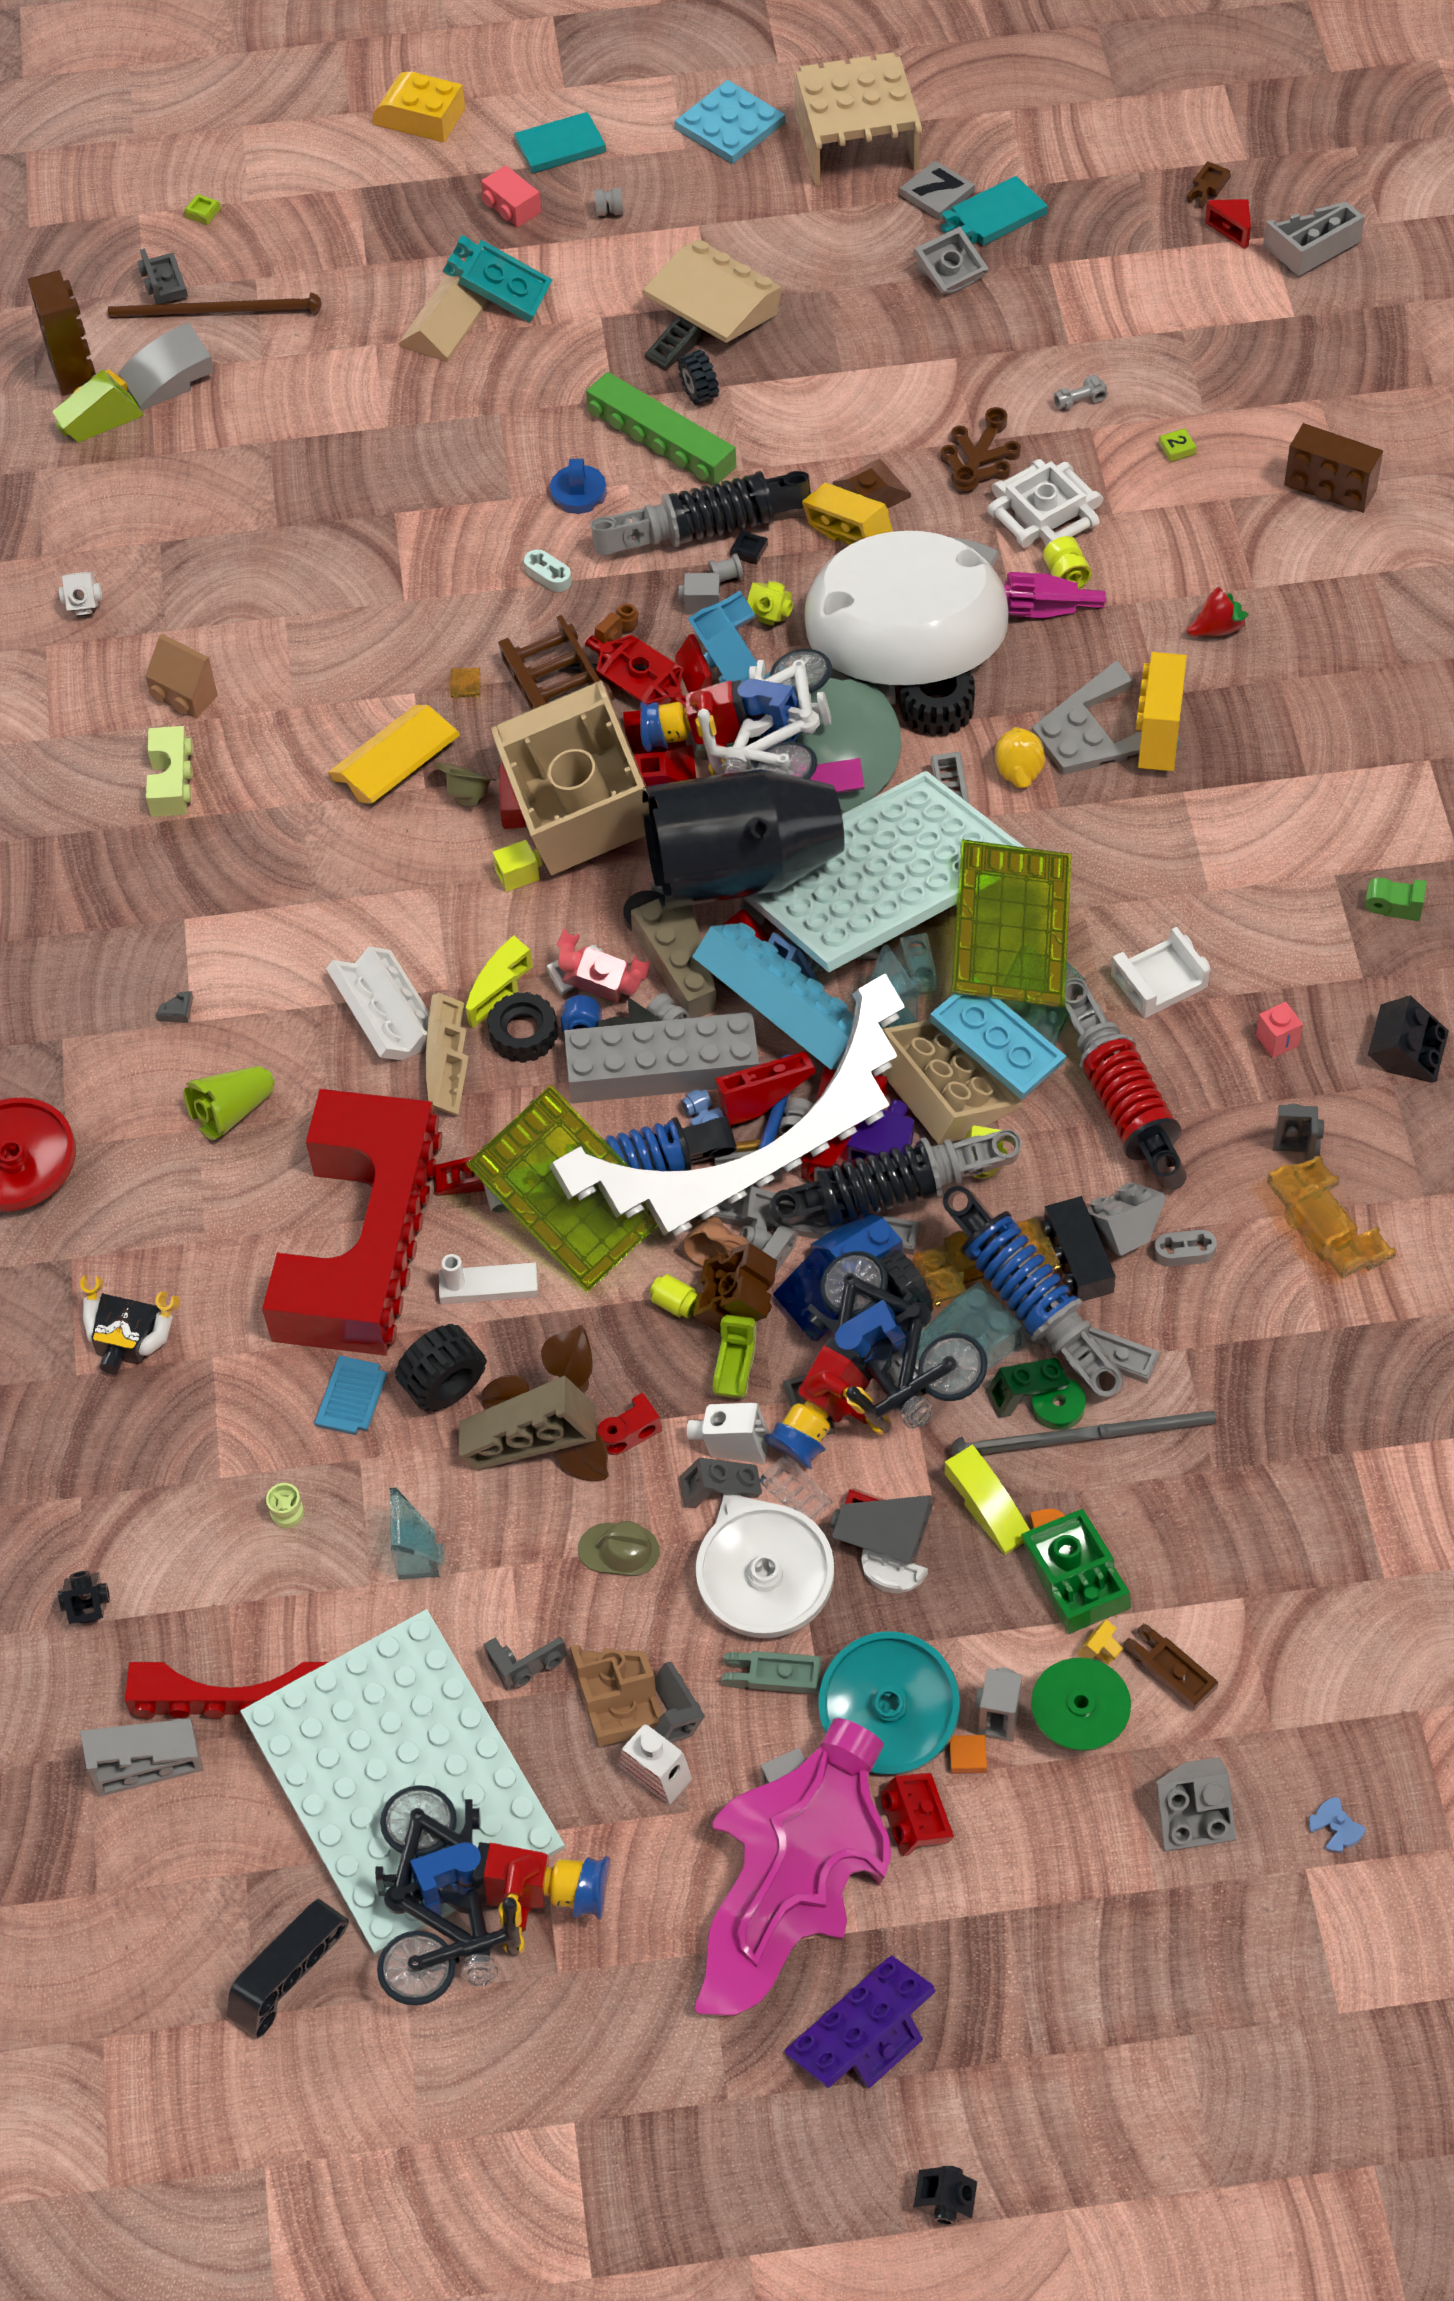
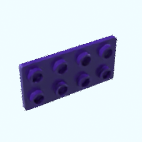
(866, 2028)

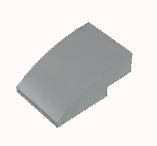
(166, 367)

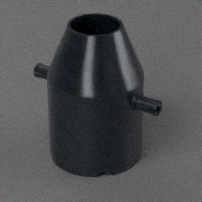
(738, 834)

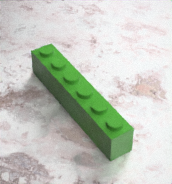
(661, 429)

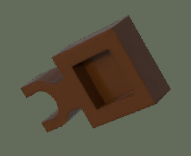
(1208, 181)

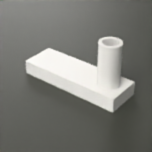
(485, 1282)

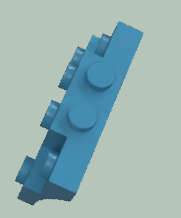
(719, 633)

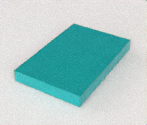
(560, 142)

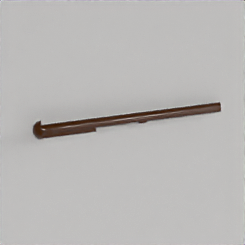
(313, 303)

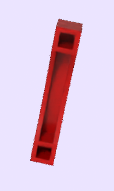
(160, 1690)

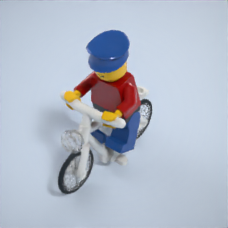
(748, 710)

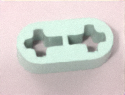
(545, 572)

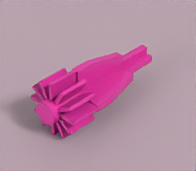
(1047, 595)

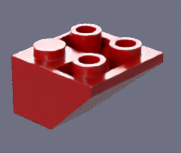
(666, 765)

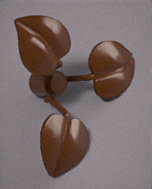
(567, 1356)

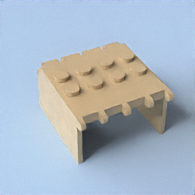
(855, 103)

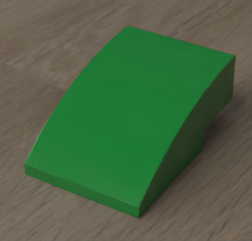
(1076, 1571)

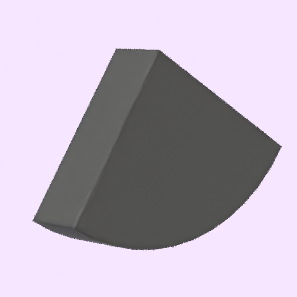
(176, 1009)

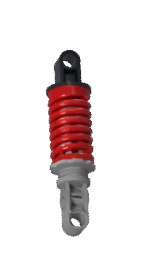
(1125, 1088)

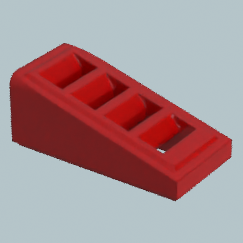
(509, 807)
(459, 1186)

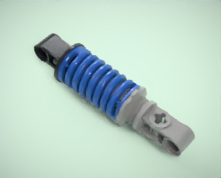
(664, 1147)
(1029, 1290)

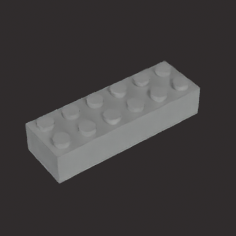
(658, 1056)

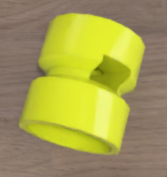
(1067, 560)

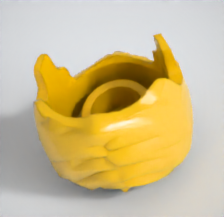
(1019, 757)

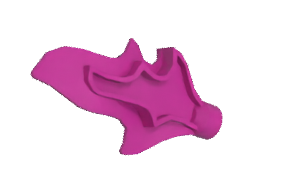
(798, 1854)

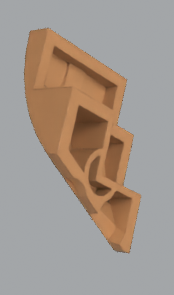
(616, 1692)

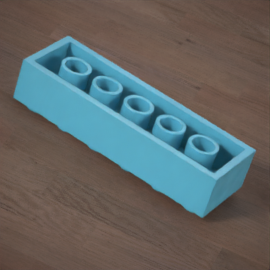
(778, 990)

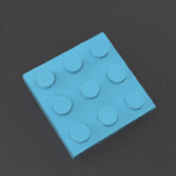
(730, 121)

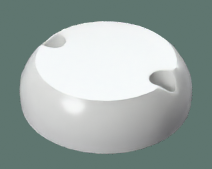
(906, 609)

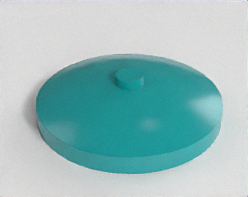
(897, 1692)

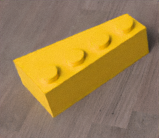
(1160, 710)

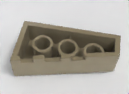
(669, 943)
(528, 1425)

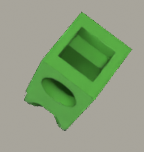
(1395, 898)

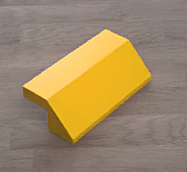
(394, 753)

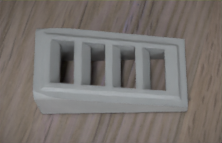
(946, 761)

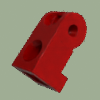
(630, 1427)

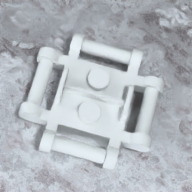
(1043, 500)

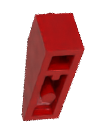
(758, 1088)

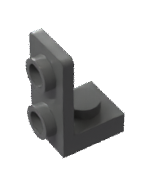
(720, 1477)
(521, 1672)
(683, 1711)

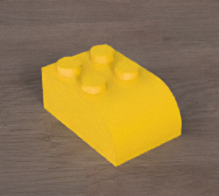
(421, 106)

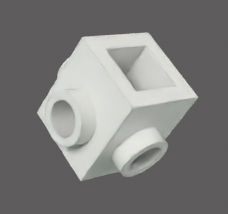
(86, 582)

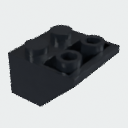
(1408, 1040)

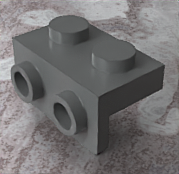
(163, 277)
(1298, 1130)

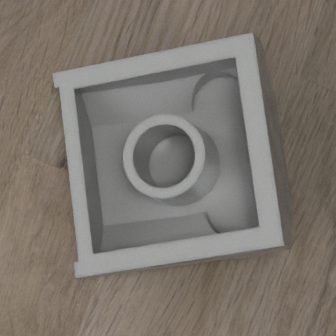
(950, 261)

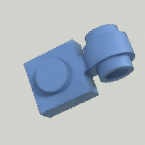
(697, 1104)

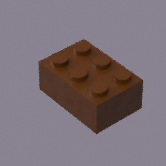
(1333, 467)

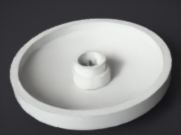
(765, 1570)

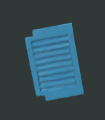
(351, 1396)

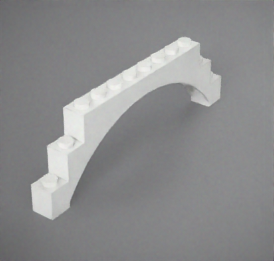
(684, 1195)

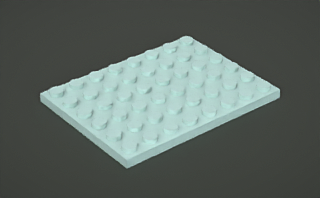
(888, 879)
(383, 1723)

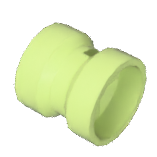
(286, 1498)

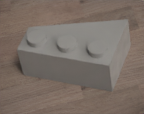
(1314, 238)
(140, 1754)

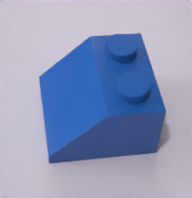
(864, 1234)

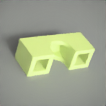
(169, 791)

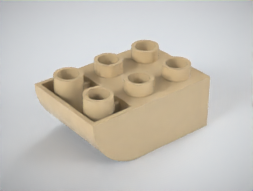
(574, 777)

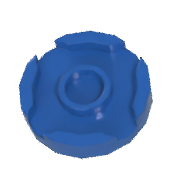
(578, 487)

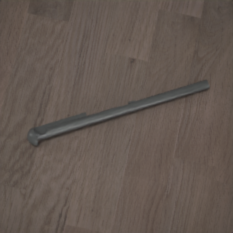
(1087, 1433)

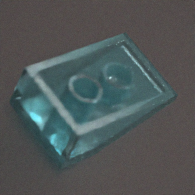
(982, 1318)

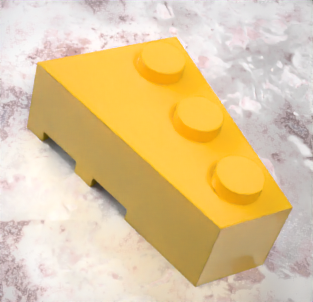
(845, 514)

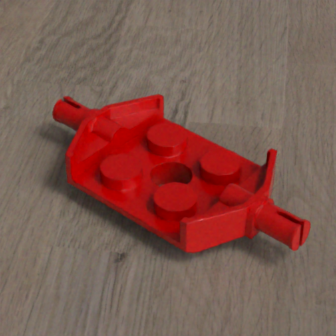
(656, 684)

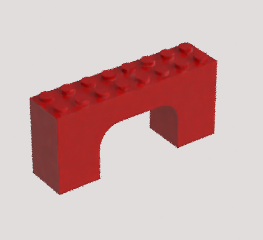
(356, 1296)

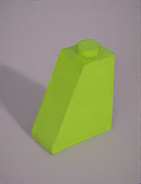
(96, 408)

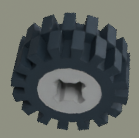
(698, 377)

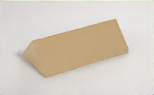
(444, 320)

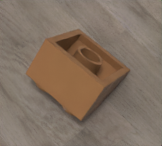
(180, 677)

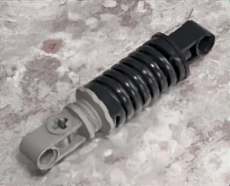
(702, 510)
(892, 1175)

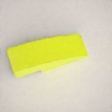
(498, 979)
(986, 1498)

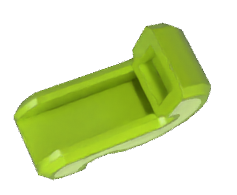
(735, 1356)

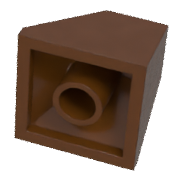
(875, 482)

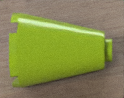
(226, 1098)

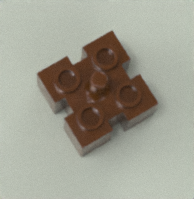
(735, 1286)

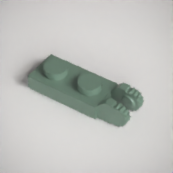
(774, 1672)

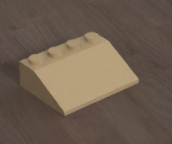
(714, 291)
(944, 1082)

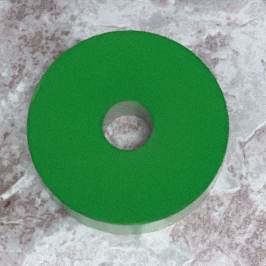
(1062, 1416)

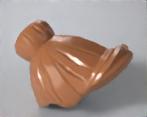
(710, 1239)

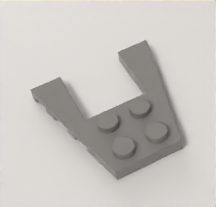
(1074, 736)

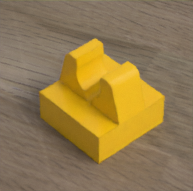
(1101, 1644)

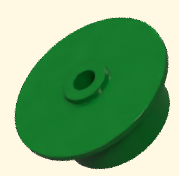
(1081, 1704)

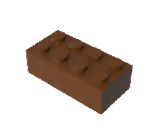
(62, 330)

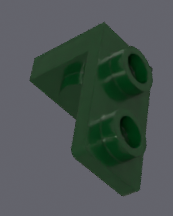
(1023, 1380)

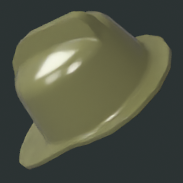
(464, 784)
(619, 1548)

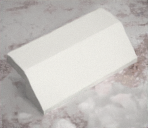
(383, 1003)

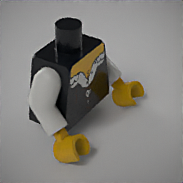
(124, 1327)

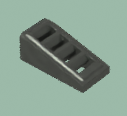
(681, 328)

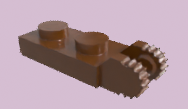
(1172, 1667)

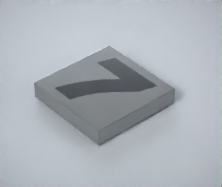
(936, 189)

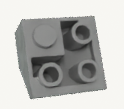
(1126, 1217)
(1196, 1805)

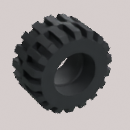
(939, 714)
(440, 1367)

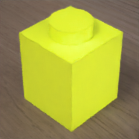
(517, 865)

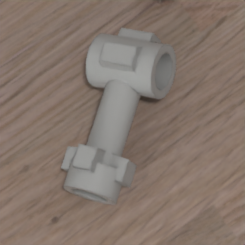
(1092, 388)

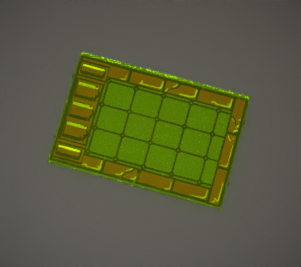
(1012, 923)
(516, 1169)

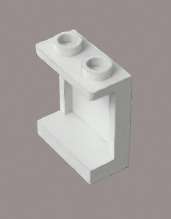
(1161, 974)

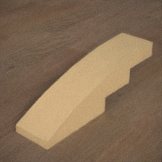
(444, 1054)

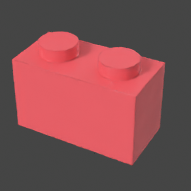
(511, 196)

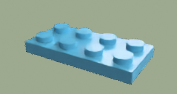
(998, 1041)

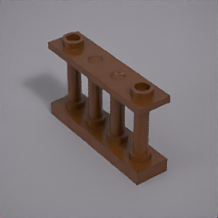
(527, 677)

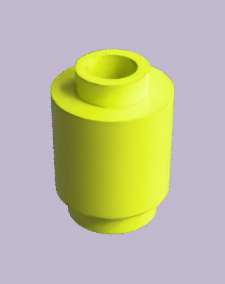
(673, 1296)

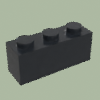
(1078, 1249)

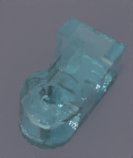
(919, 962)

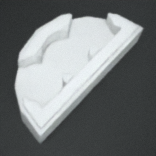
(891, 1574)

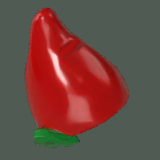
(1218, 616)

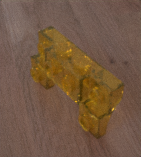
(1323, 1221)
(948, 1270)

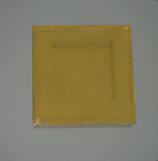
(465, 682)

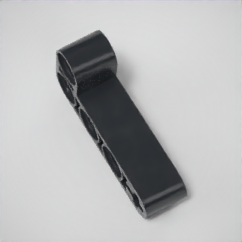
(281, 1965)

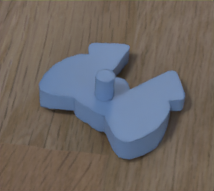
(1346, 1832)

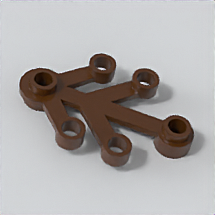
(967, 476)

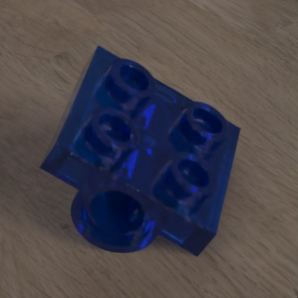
(803, 1289)

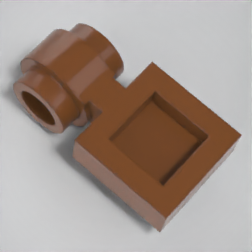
(614, 624)

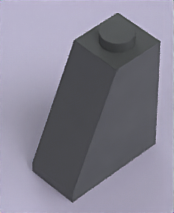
(885, 1526)

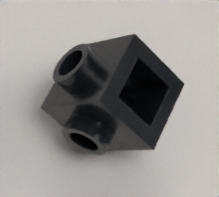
(80, 1607)
(945, 2194)

